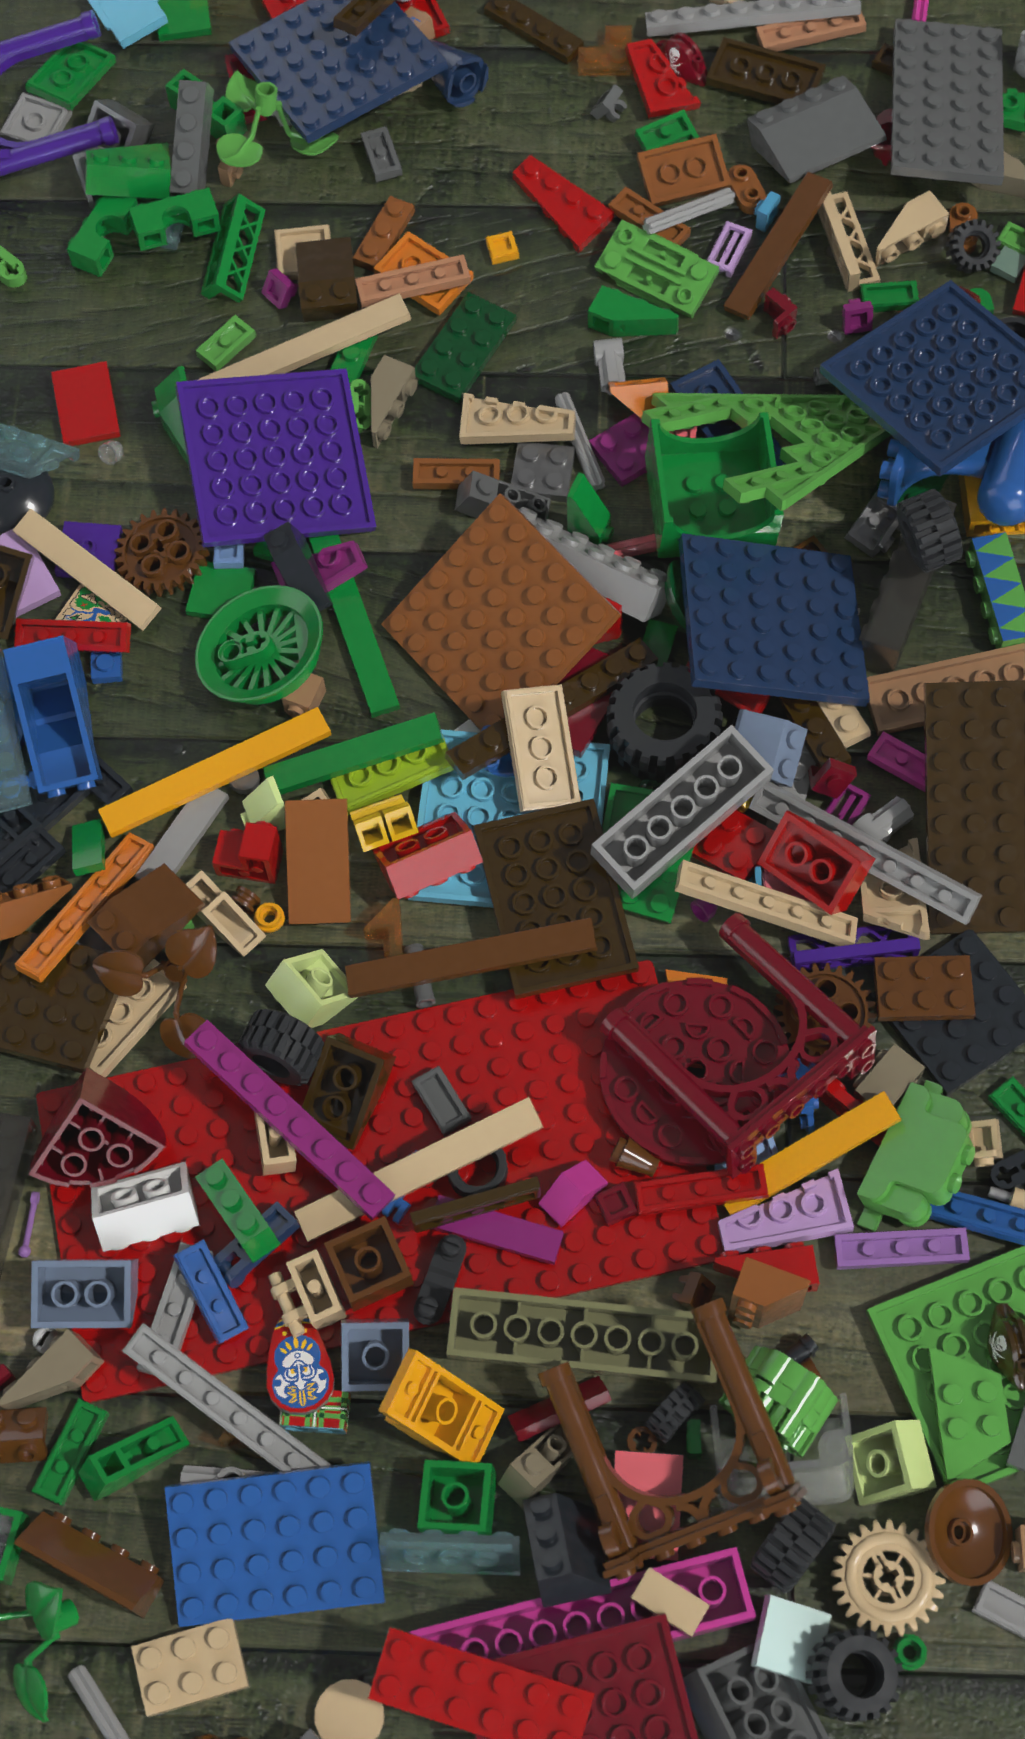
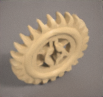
(904, 1609)

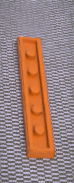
(72, 920)

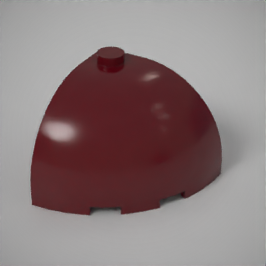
(97, 1136)

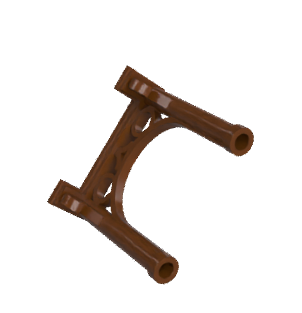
(602, 1482)

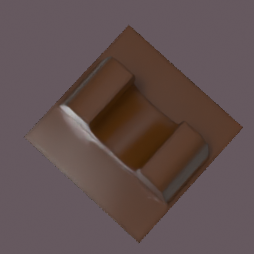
(697, 1290)

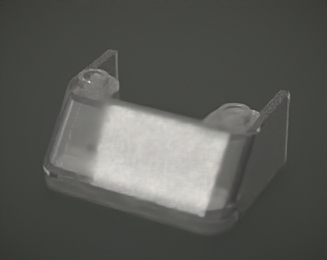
(826, 1479)

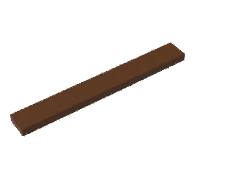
(471, 958)

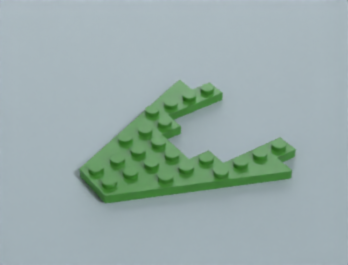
(824, 432)

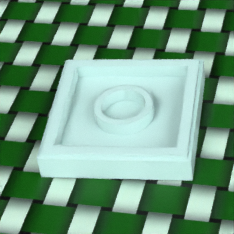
(787, 1637)

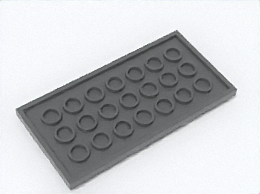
(947, 102)

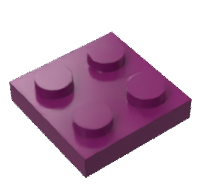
(623, 449)

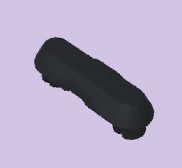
(440, 1279)

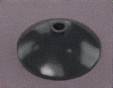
(22, 495)

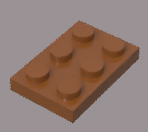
(683, 170)

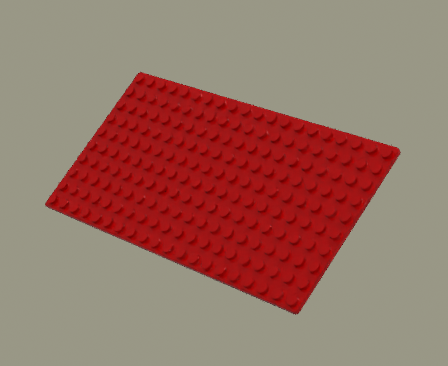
(493, 1056)

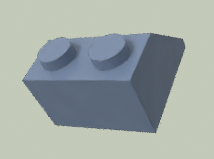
(776, 741)

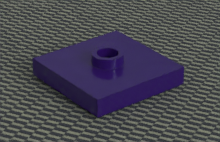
(96, 539)

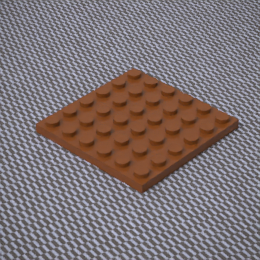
(499, 614)

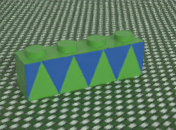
(999, 587)

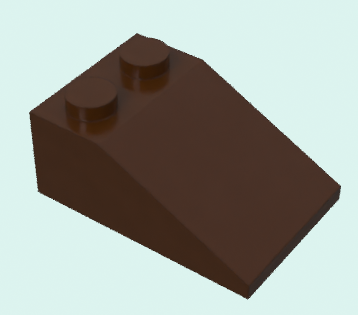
(147, 913)

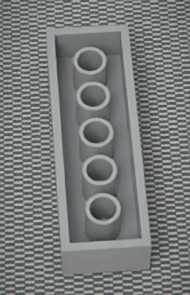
(615, 577)
(681, 811)

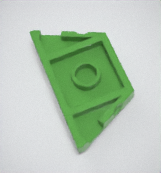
(968, 1412)

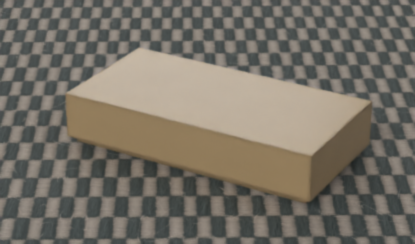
(664, 1596)

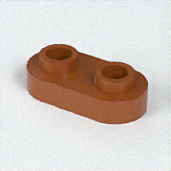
(745, 187)
(956, 218)

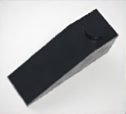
(297, 563)

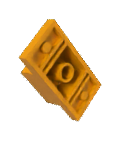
(440, 1409)

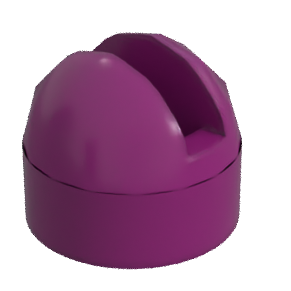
(703, 910)

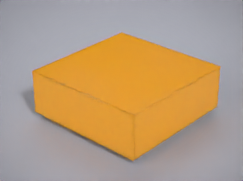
(502, 247)

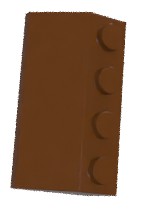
(92, 1563)

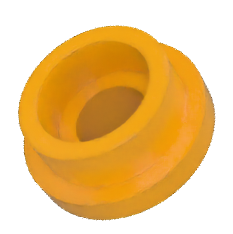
(269, 909)

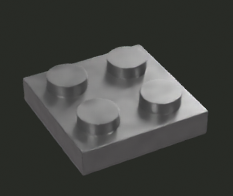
(544, 469)

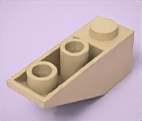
(916, 223)

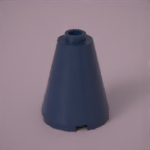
(463, 77)

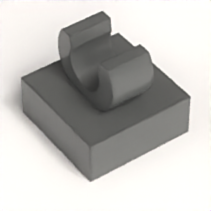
(607, 103)

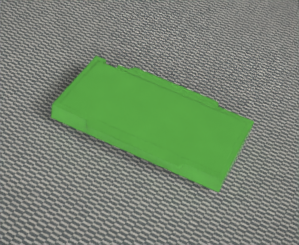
(656, 269)

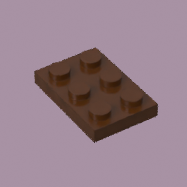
(924, 988)

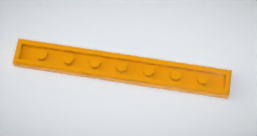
(214, 772)

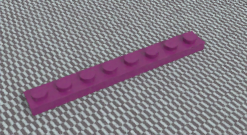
(289, 1120)

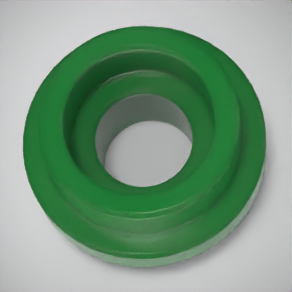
(920, 1651)

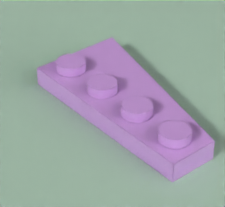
(801, 1215)

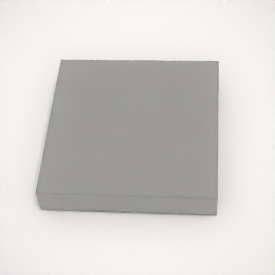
(34, 119)

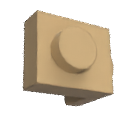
(987, 1142)

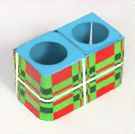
(329, 1419)

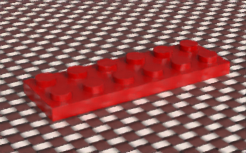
(476, 1691)

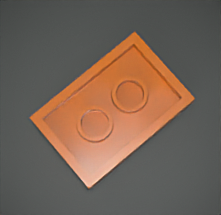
(414, 251)

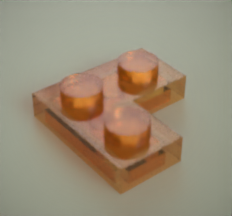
(608, 59)

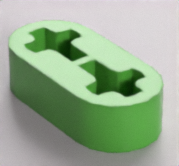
(10, 262)
(363, 405)

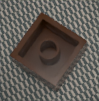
(369, 1263)

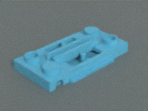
(129, 18)

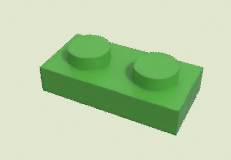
(225, 343)

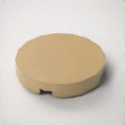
(348, 1713)

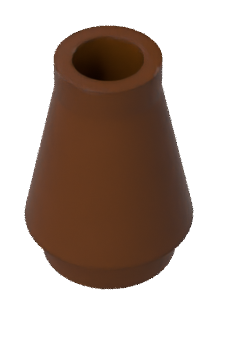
(633, 1157)

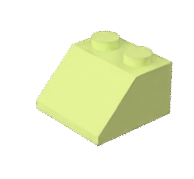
(310, 987)
(891, 1462)

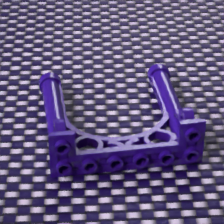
(23, 155)

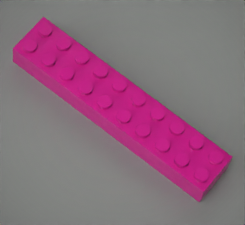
(514, 1628)

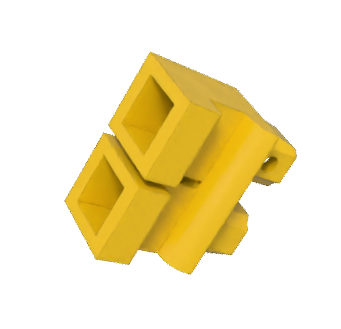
(384, 817)

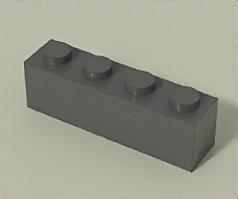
(191, 137)

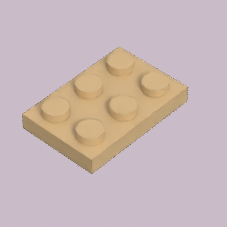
(190, 1667)

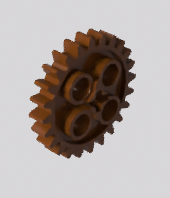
(161, 552)
(845, 995)

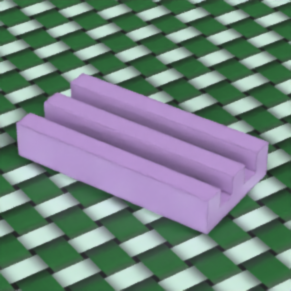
(729, 269)

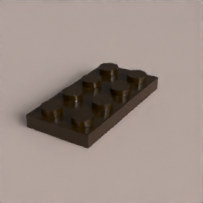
(762, 72)

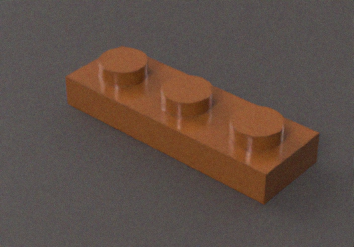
(634, 209)
(384, 233)
(450, 472)

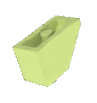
(265, 805)

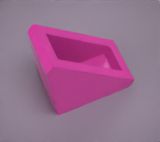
(572, 1192)

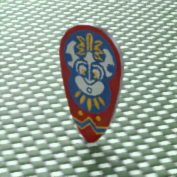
(298, 1370)

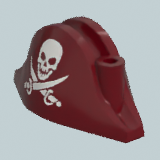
(685, 58)

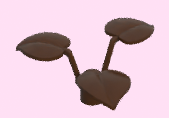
(188, 953)

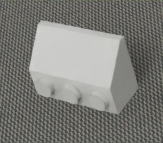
(144, 1207)

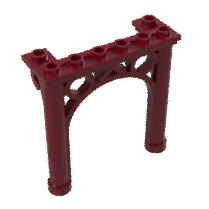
(850, 1054)

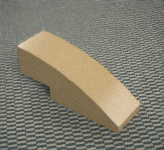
(225, 916)

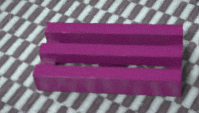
(855, 792)

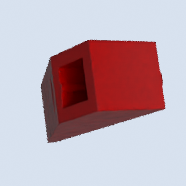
(793, 1259)

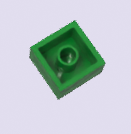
(457, 1497)

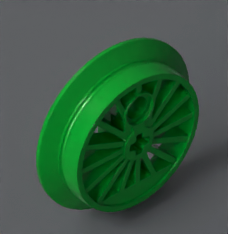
(253, 655)

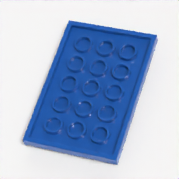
(274, 1544)

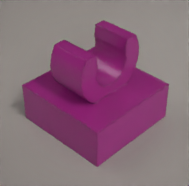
(279, 288)
(857, 316)

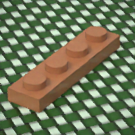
(805, 32)
(413, 280)

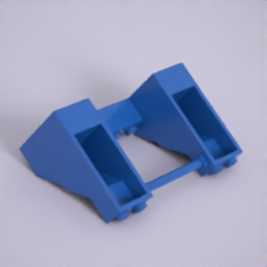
(54, 714)

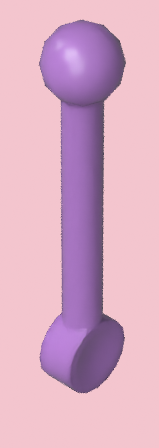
(24, 1251)

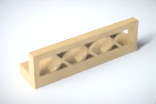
(842, 243)

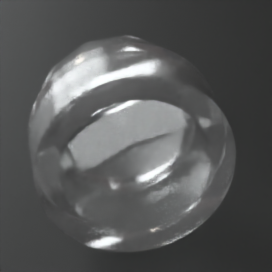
(109, 449)

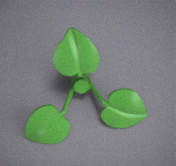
(262, 97)

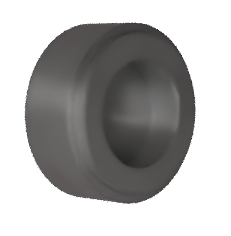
(247, 783)

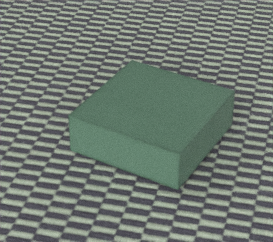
(1008, 264)

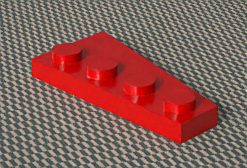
(571, 208)

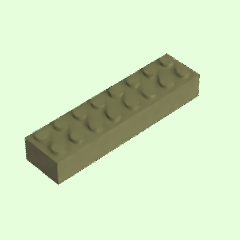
(586, 1333)

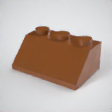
(765, 1295)

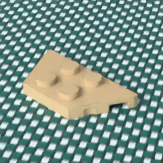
(892, 907)

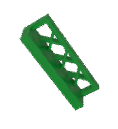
(221, 260)

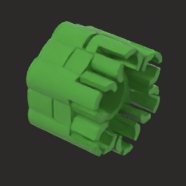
(793, 1398)

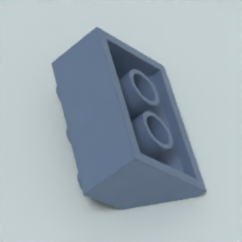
(83, 1293)

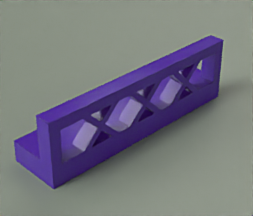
(853, 954)

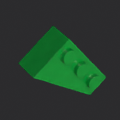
(129, 171)

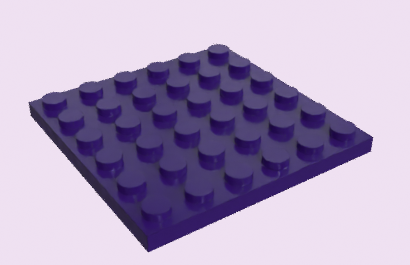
(274, 455)

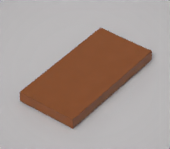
(318, 861)

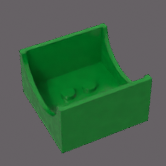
(689, 480)

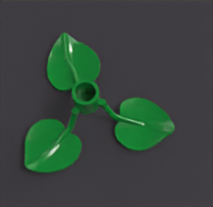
(50, 1617)

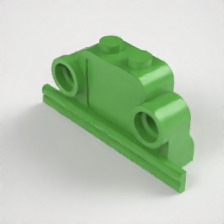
(917, 1159)

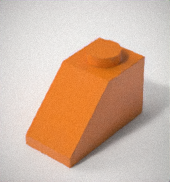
(638, 393)

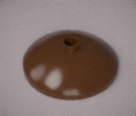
(981, 1527)

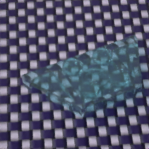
(31, 453)

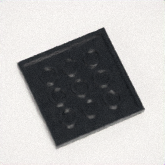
(965, 1048)

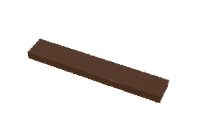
(778, 246)

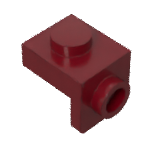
(782, 310)
(831, 777)

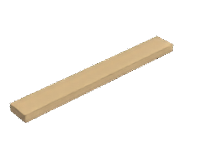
(321, 341)
(427, 1165)

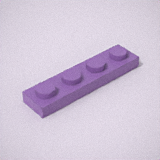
(901, 1248)

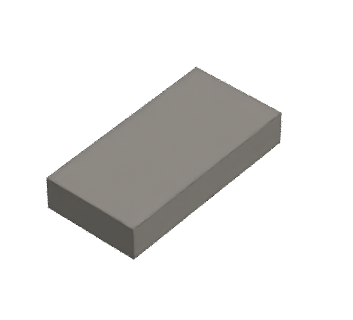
(1001, 1608)

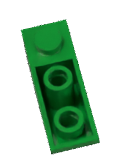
(626, 316)

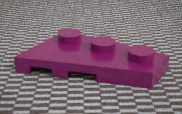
(335, 564)

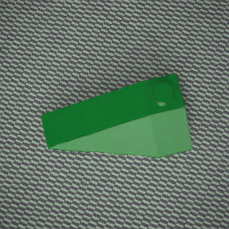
(168, 410)

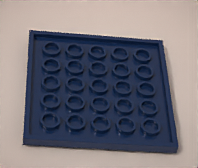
(330, 74)
(937, 377)
(772, 620)

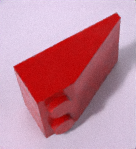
(816, 862)

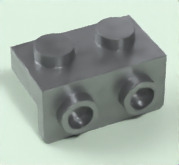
(874, 527)

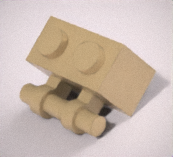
(315, 1290)

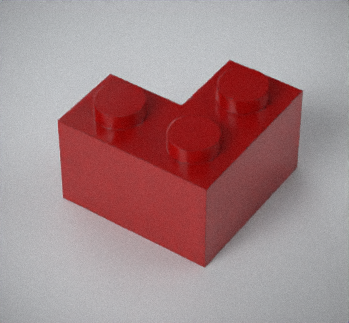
(249, 853)

